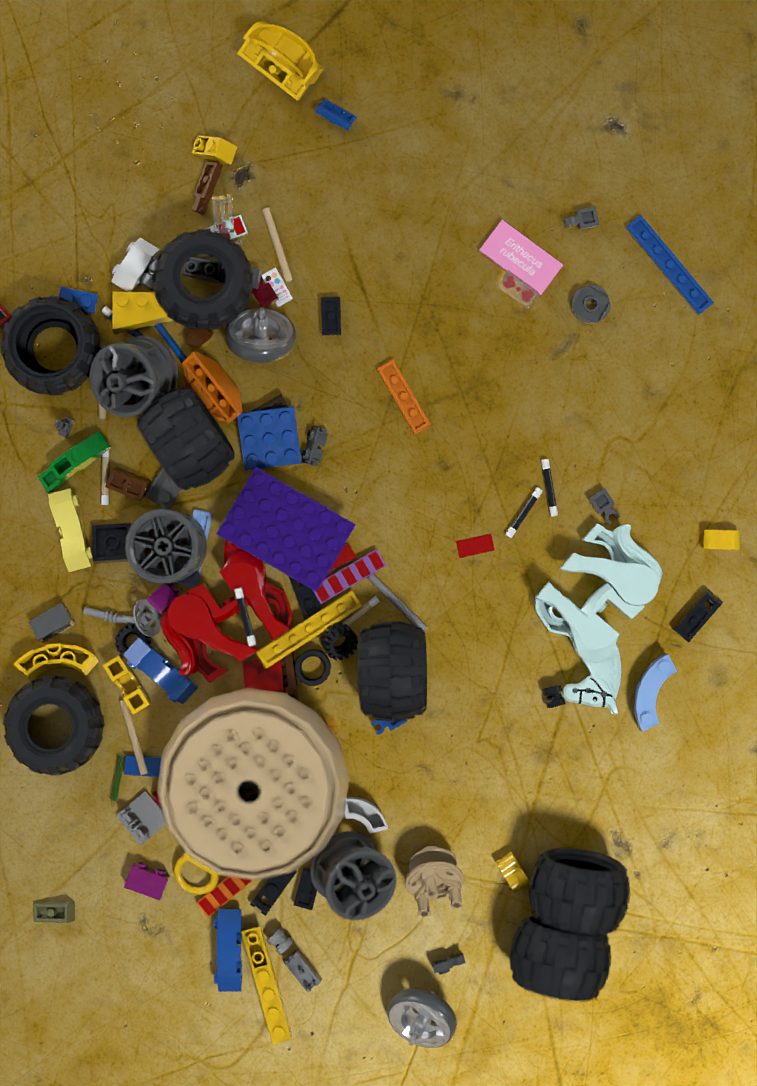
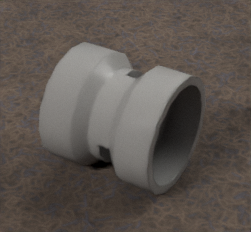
(279, 940)

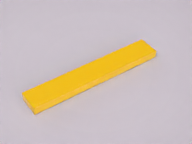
(308, 629)

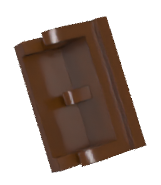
(127, 483)

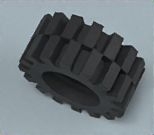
(124, 633)
(345, 648)

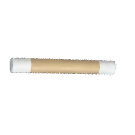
(104, 477)
(361, 611)

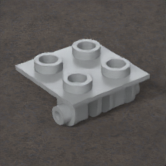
(142, 817)

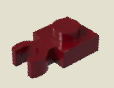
(265, 294)

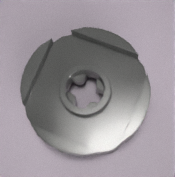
(592, 315)

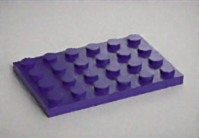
(286, 529)

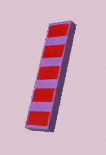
(349, 576)

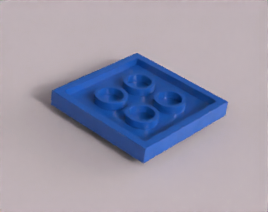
(269, 438)

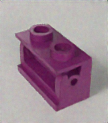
(147, 881)

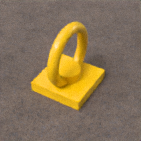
(189, 888)

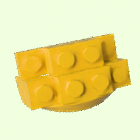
(282, 59)

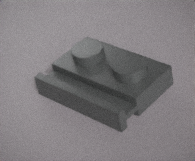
(163, 491)

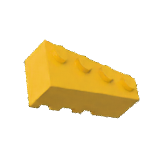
(135, 311)

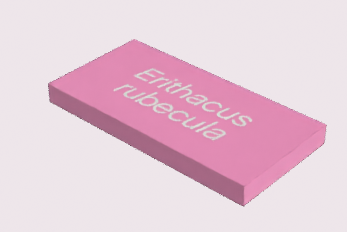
(521, 256)

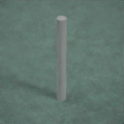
(397, 602)

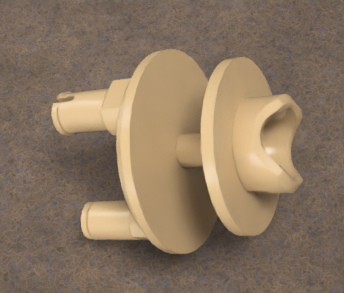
(434, 877)

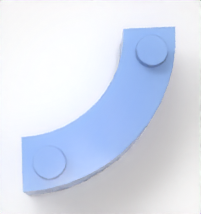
(647, 691)

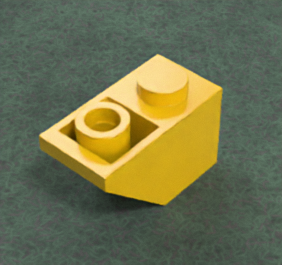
(214, 149)

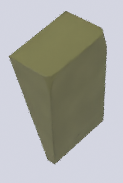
(54, 912)

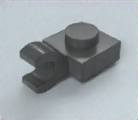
(585, 218)
(65, 426)

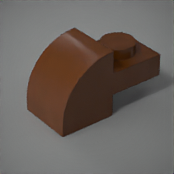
(199, 338)

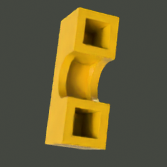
(128, 684)

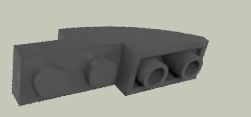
(213, 271)

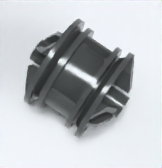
(118, 375)
(365, 888)

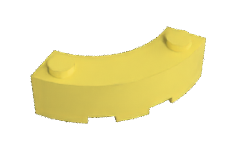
(71, 530)

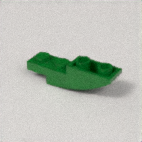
(73, 460)

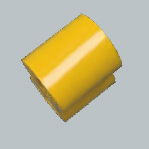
(722, 539)
(512, 872)

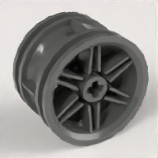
(147, 565)

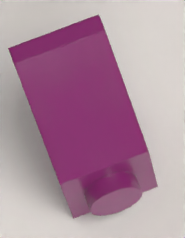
(163, 597)

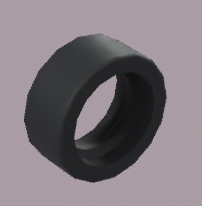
(298, 664)

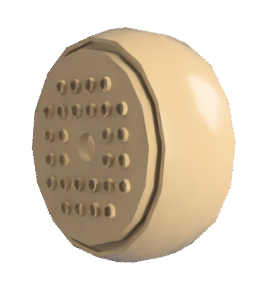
(260, 740)

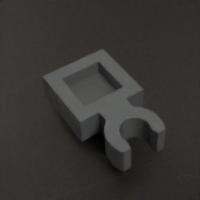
(602, 504)
(443, 966)

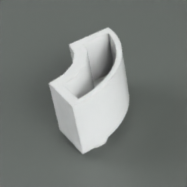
(134, 264)
(367, 813)

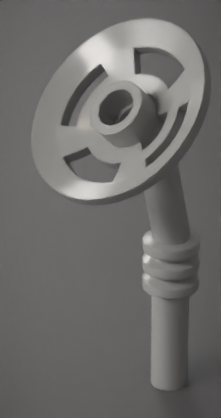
(142, 620)

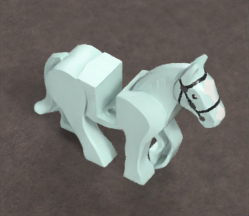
(630, 583)

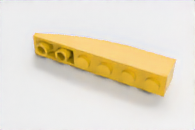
(267, 985)

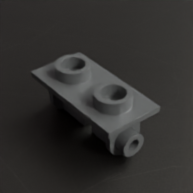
(315, 437)

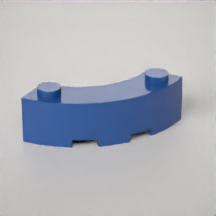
(158, 668)
(228, 951)

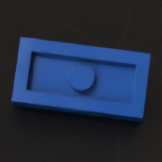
(86, 300)

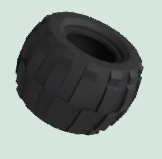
(202, 312)
(24, 328)
(185, 438)
(392, 671)
(85, 718)
(579, 891)
(559, 962)

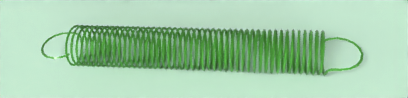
(117, 781)

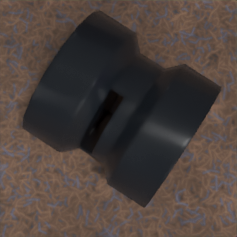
(554, 701)

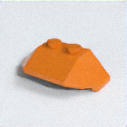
(212, 387)

